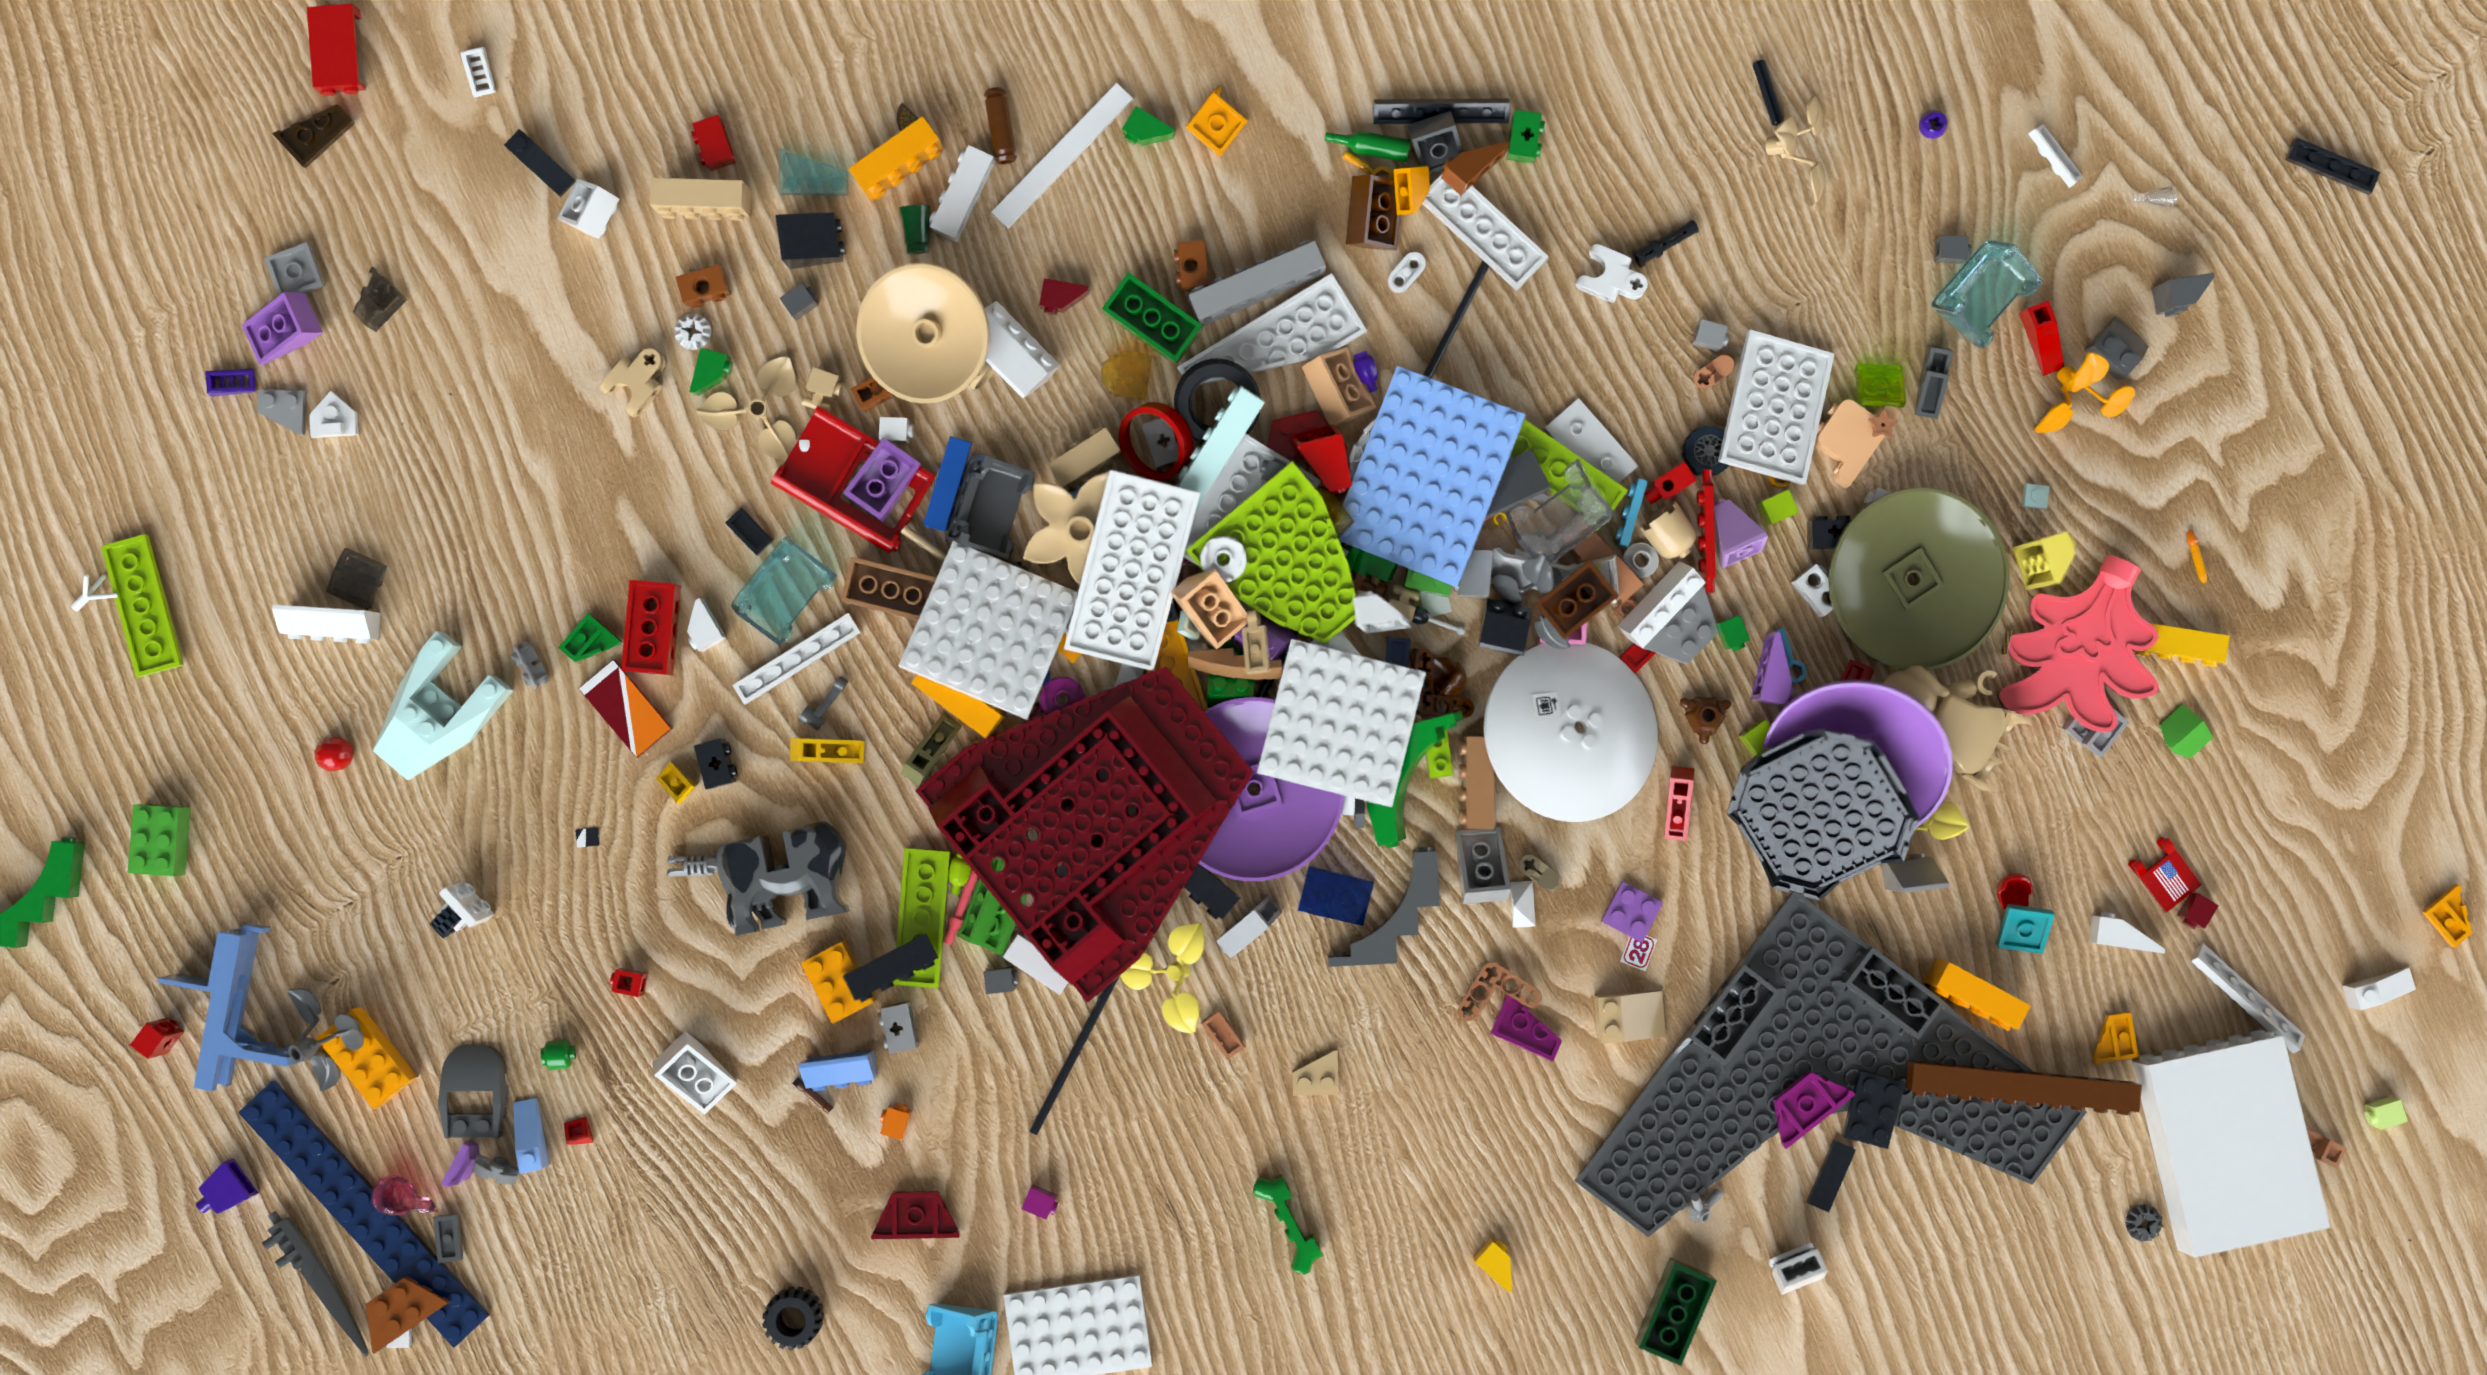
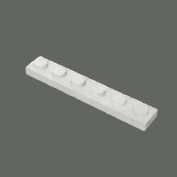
(796, 658)
(2247, 997)

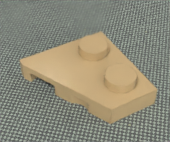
(1317, 1077)

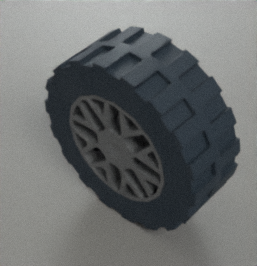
(1703, 449)

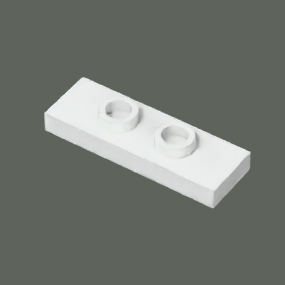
(2055, 154)

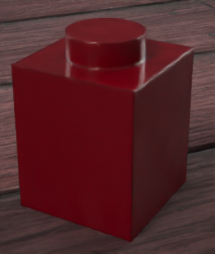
(2197, 911)

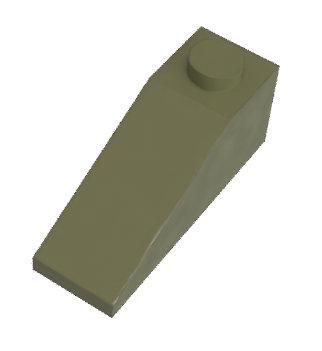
(930, 750)

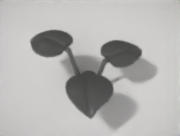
(1541, 575)
(306, 1048)

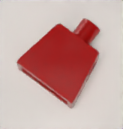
(1679, 477)

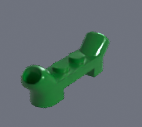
(1307, 1247)

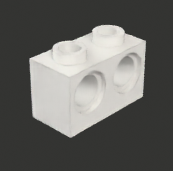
(1811, 594)

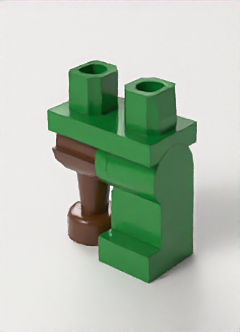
(1364, 563)

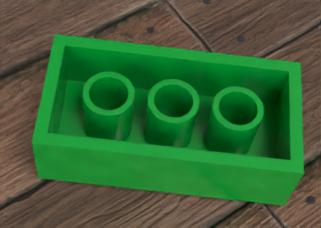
(1152, 319)

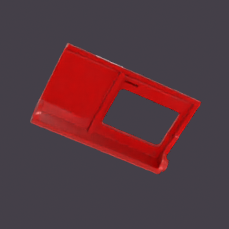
(826, 468)

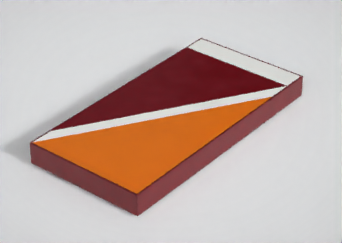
(625, 708)

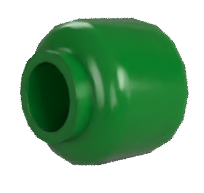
(557, 1054)

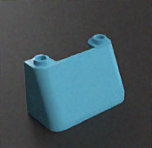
(962, 1340)

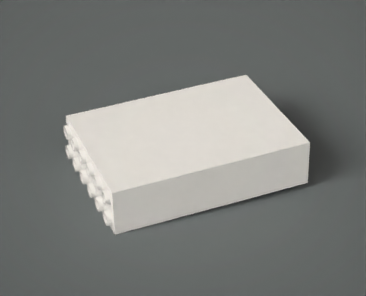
(2230, 1143)

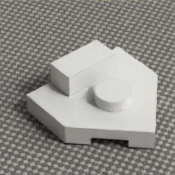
(333, 418)

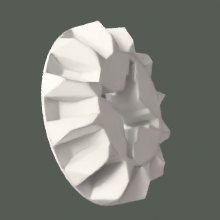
(698, 340)

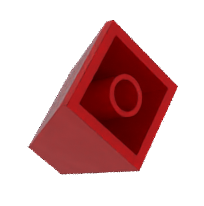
(1326, 455)

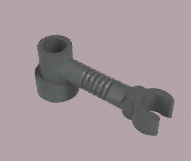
(814, 717)

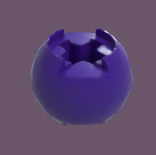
(1940, 123)

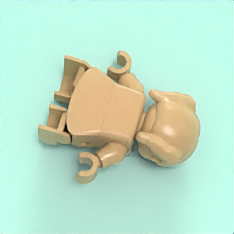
(1970, 728)

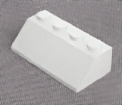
(1016, 353)
(327, 623)

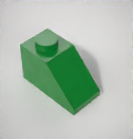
(1145, 129)
(710, 371)

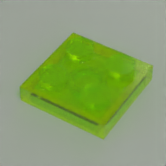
(1880, 385)

